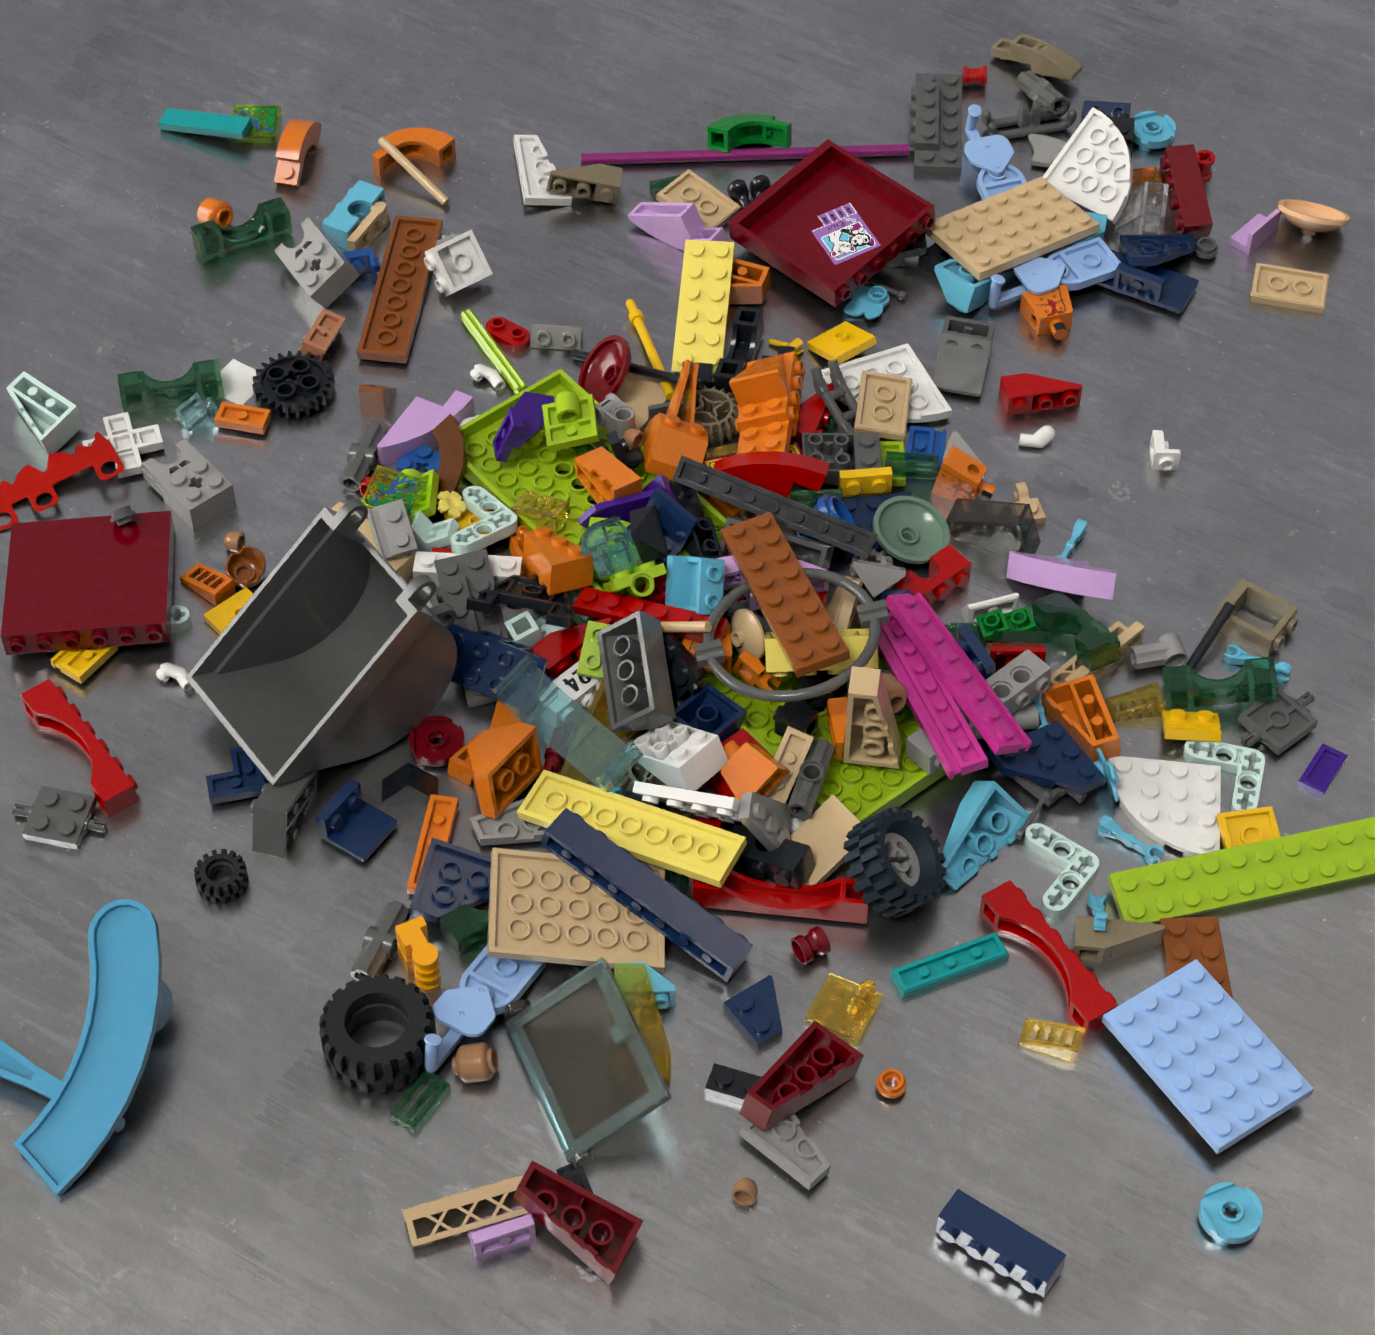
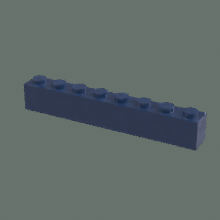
(646, 894)

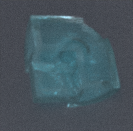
(610, 547)

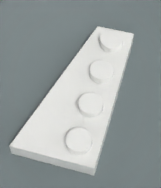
(535, 171)

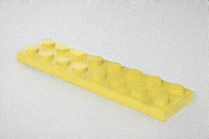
(642, 829)

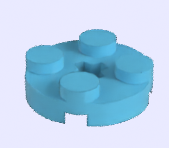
(1162, 134)
(1225, 1229)

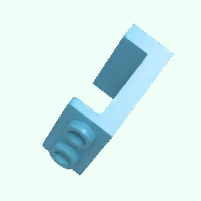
(694, 583)

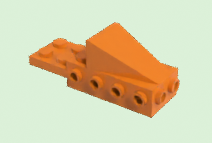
(768, 402)

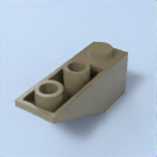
(589, 182)
(1119, 940)

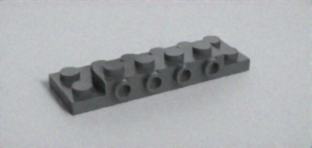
(937, 123)
(459, 579)

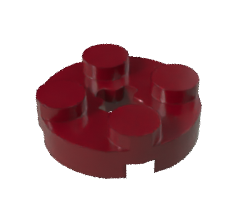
(435, 754)

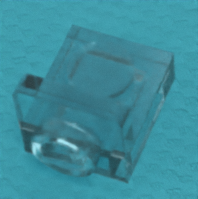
(195, 411)

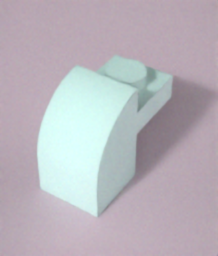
(432, 535)
(527, 631)

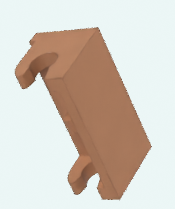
(322, 333)

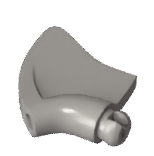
(1044, 149)

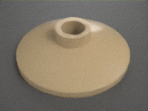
(747, 633)

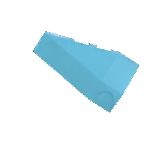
(962, 288)
(981, 827)

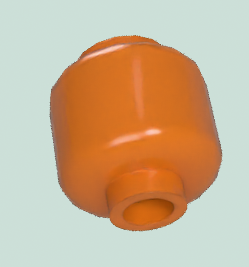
(217, 210)

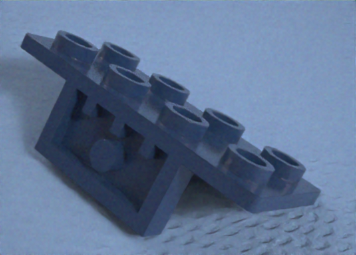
(1152, 285)
(487, 658)

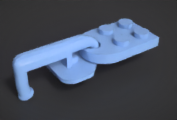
(992, 155)
(1074, 266)
(471, 1009)

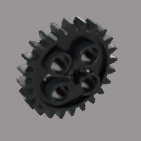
(293, 384)

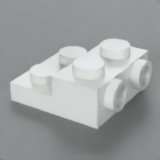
(457, 263)

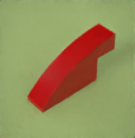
(776, 470)

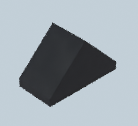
(409, 786)

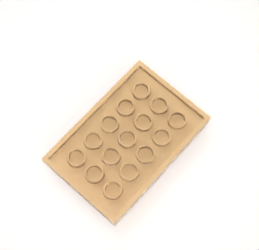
(1011, 228)
(558, 916)

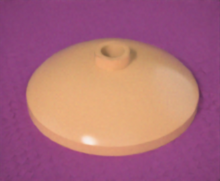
(1312, 216)

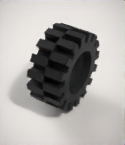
(225, 889)

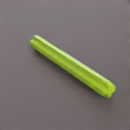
(493, 351)

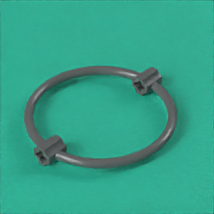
(870, 614)

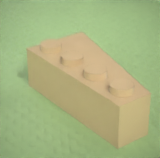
(870, 722)

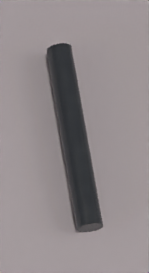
(1210, 635)

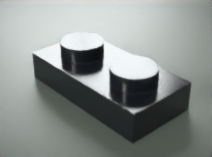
(729, 1083)

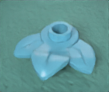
(867, 302)
(1109, 772)

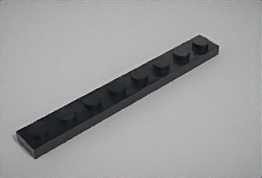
(784, 510)

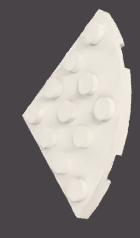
(1094, 167)
(925, 401)
(1171, 801)
(699, 804)

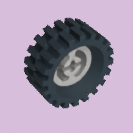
(894, 862)

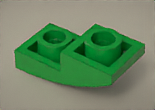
(1014, 621)

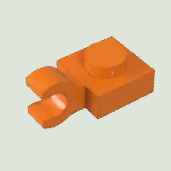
(752, 671)

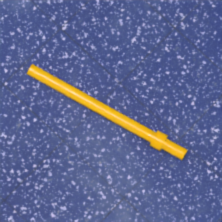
(637, 320)

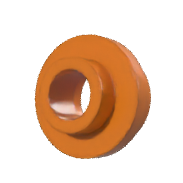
(891, 1076)

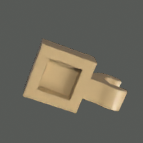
(1022, 496)

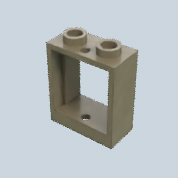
(1249, 635)

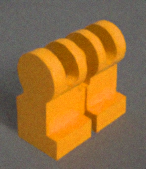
(418, 954)

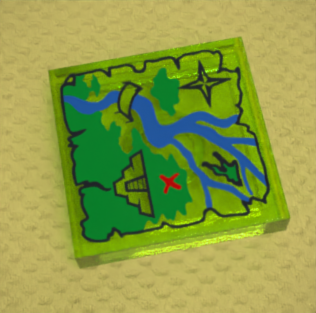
(264, 120)
(391, 485)

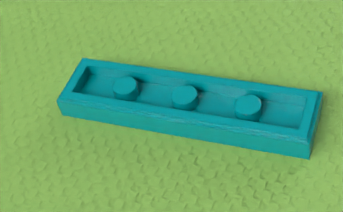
(205, 123)
(949, 965)

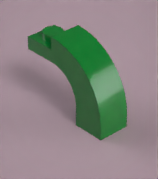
(747, 129)

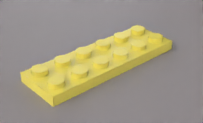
(703, 302)

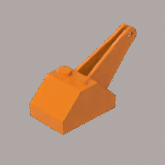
(671, 437)
(503, 761)

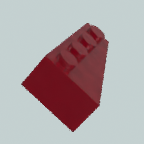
(1186, 191)
(800, 1076)
(579, 1219)

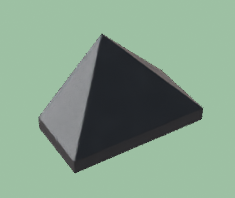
(648, 534)

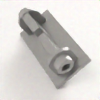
(556, 337)

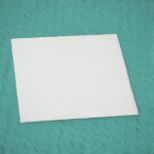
(237, 382)

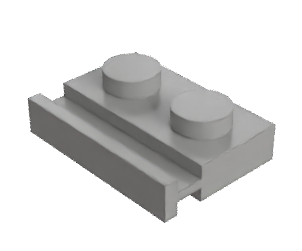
(392, 529)

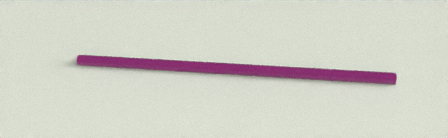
(734, 155)

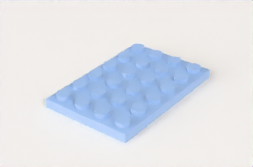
(1207, 1056)

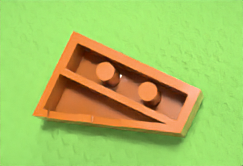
(749, 283)
(606, 476)
(556, 561)
(1083, 715)

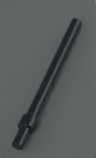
(644, 371)

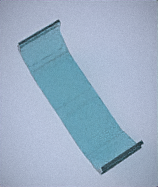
(566, 726)

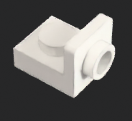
(1161, 456)

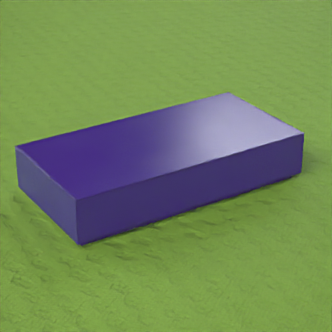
(1322, 771)

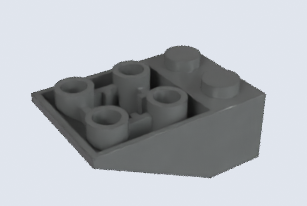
(963, 355)
(843, 451)

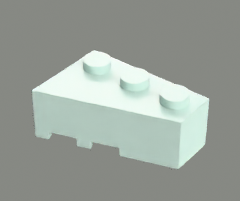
(46, 412)

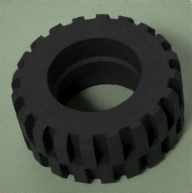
(370, 1001)

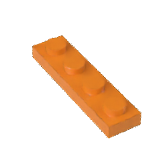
(437, 824)

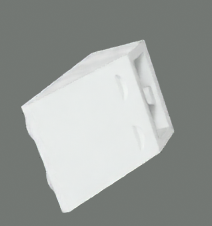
(681, 755)

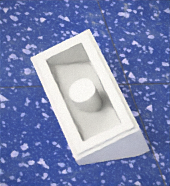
(1006, 603)

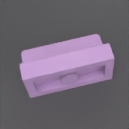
(1255, 232)
(502, 1234)

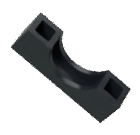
(745, 340)

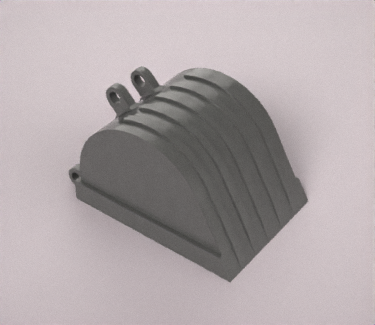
(328, 654)

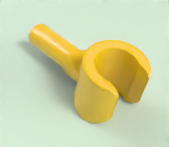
(794, 343)

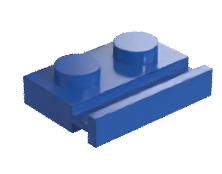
(927, 441)

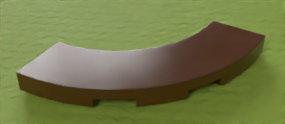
(452, 456)

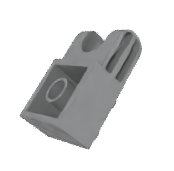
(318, 264)
(191, 486)

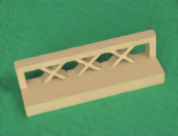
(1128, 637)
(460, 1199)

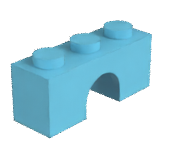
(348, 212)

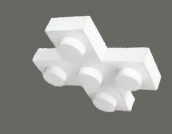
(130, 442)

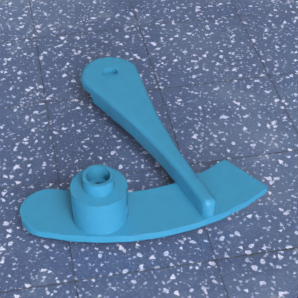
(122, 1016)

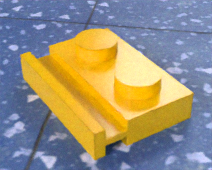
(865, 482)
(82, 663)
(1191, 725)

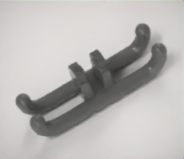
(1027, 122)

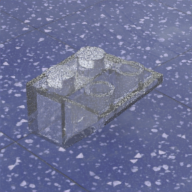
(1144, 210)

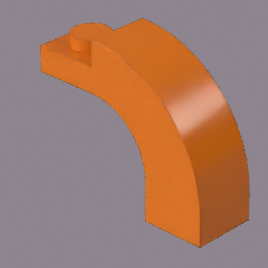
(416, 144)
(292, 148)

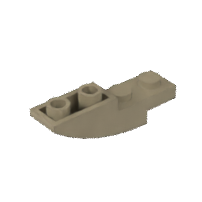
(1042, 56)

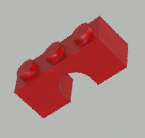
(948, 572)

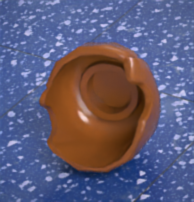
(246, 567)

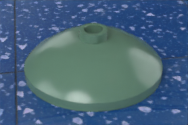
(910, 529)

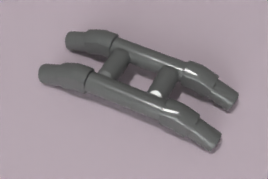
(841, 391)

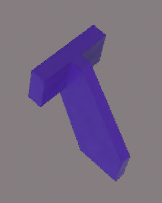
(520, 424)
(622, 506)

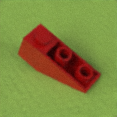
(1033, 393)
(812, 416)
(563, 648)

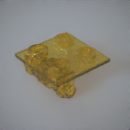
(845, 1006)

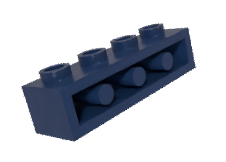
(1000, 1243)

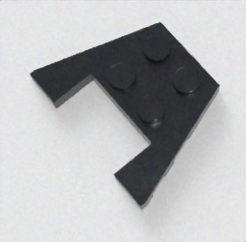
(527, 593)

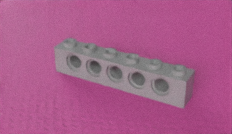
(1014, 686)

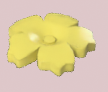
(451, 504)

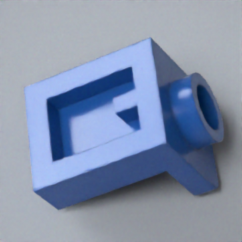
(364, 261)

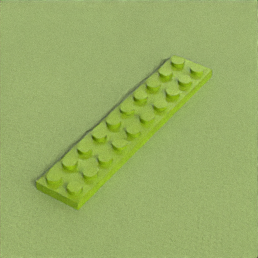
(1246, 873)

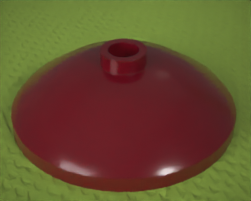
(606, 367)

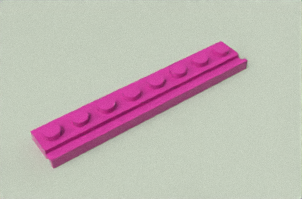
(958, 673)
(931, 703)

